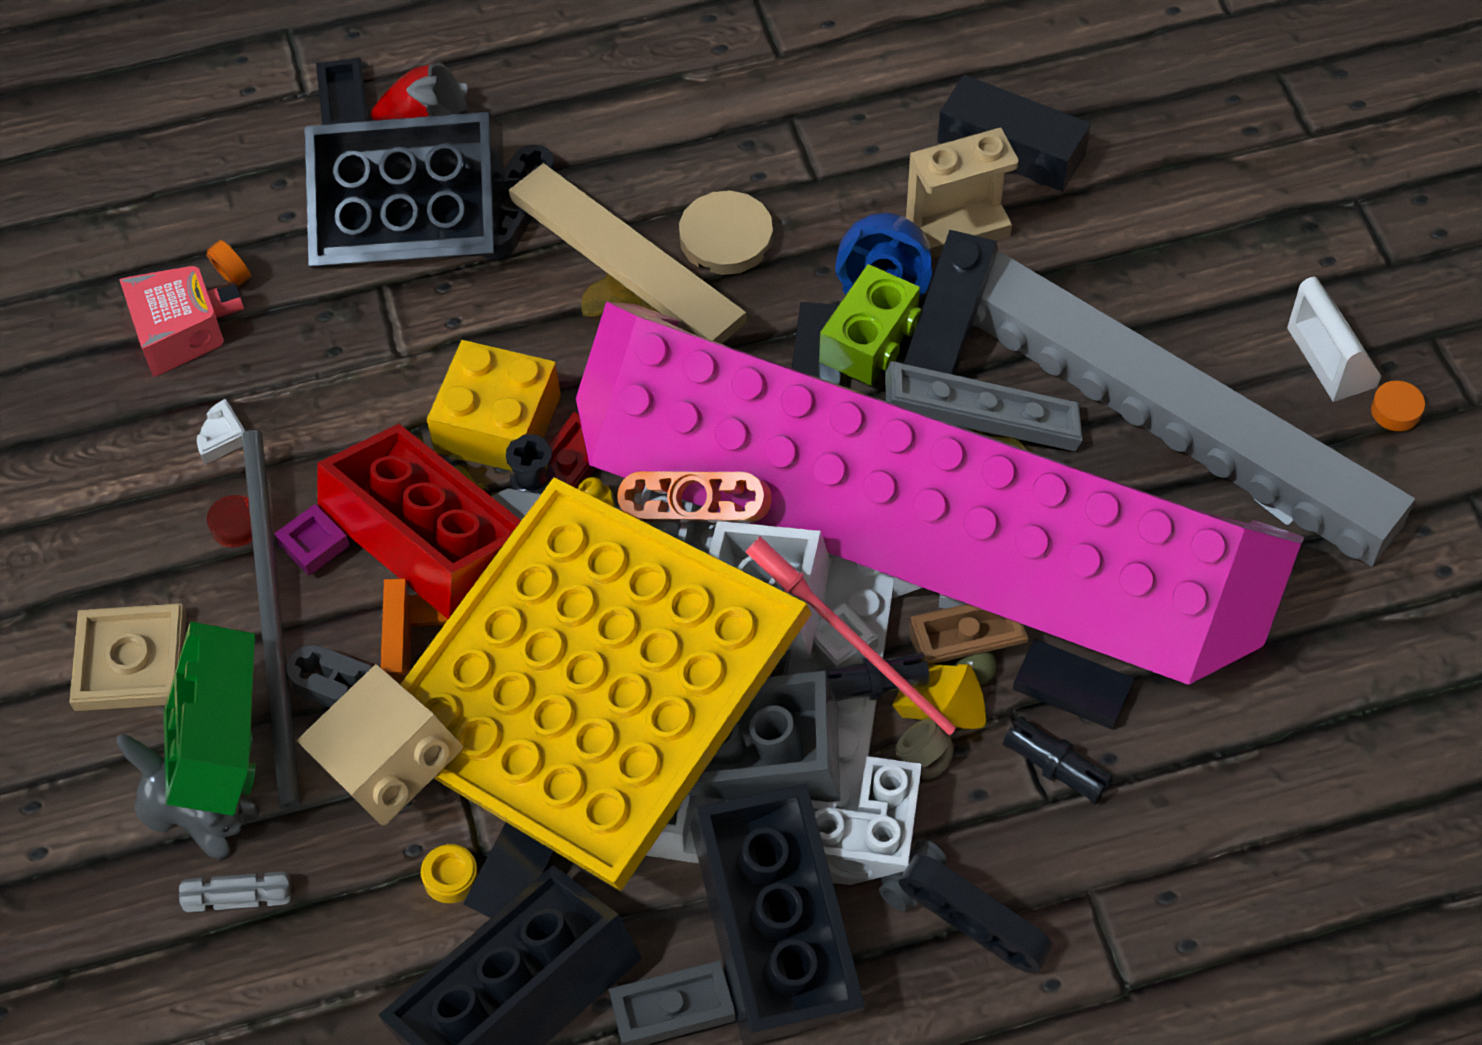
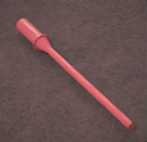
(794, 583)

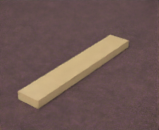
(627, 255)

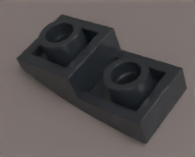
(508, 870)

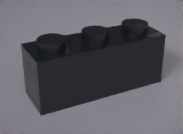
(1043, 138)

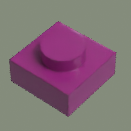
(312, 539)

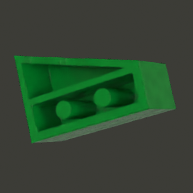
(210, 721)

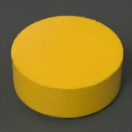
(449, 873)

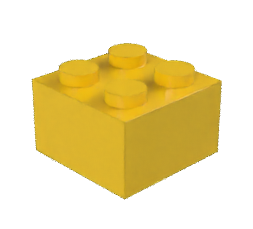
(491, 401)

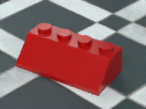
(414, 514)

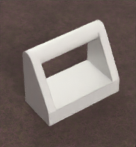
(1330, 343)

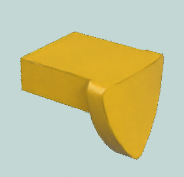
(953, 693)

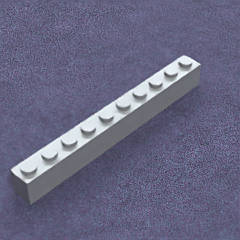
(1192, 412)

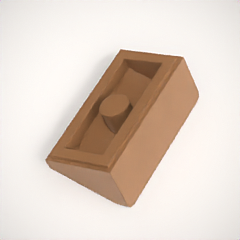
(962, 633)

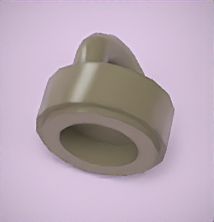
(925, 744)

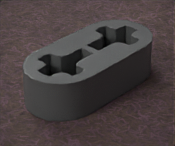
(336, 667)

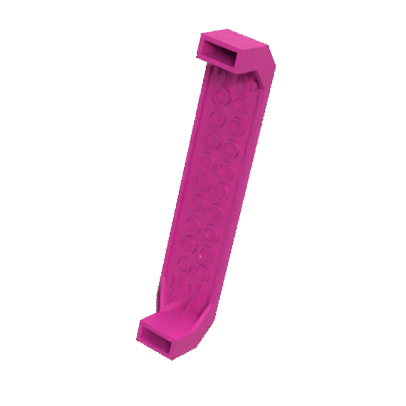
(937, 500)

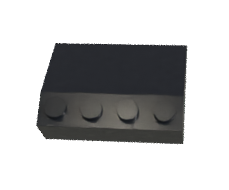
(403, 189)

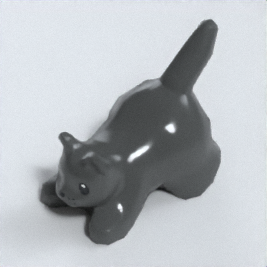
(206, 828)

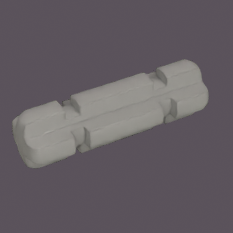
(235, 891)

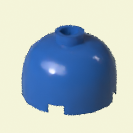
(888, 244)

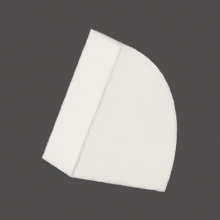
(219, 433)

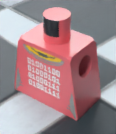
(177, 315)

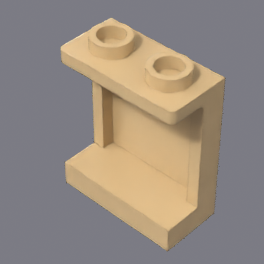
(961, 188)
(380, 744)

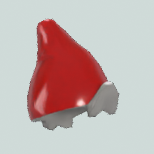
(422, 93)

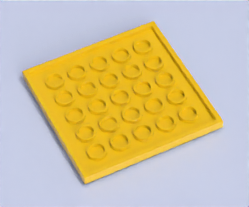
(597, 677)

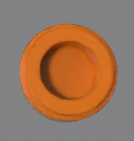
(228, 263)
(1397, 406)

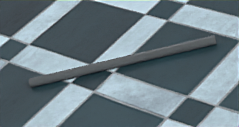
(271, 622)

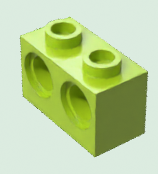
(870, 325)

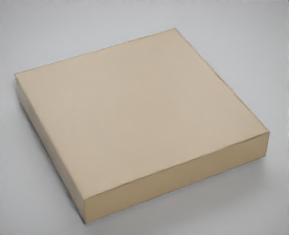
(126, 656)

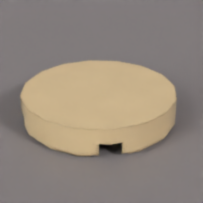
(726, 232)

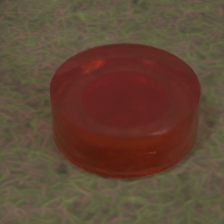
(230, 521)

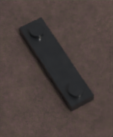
(952, 302)

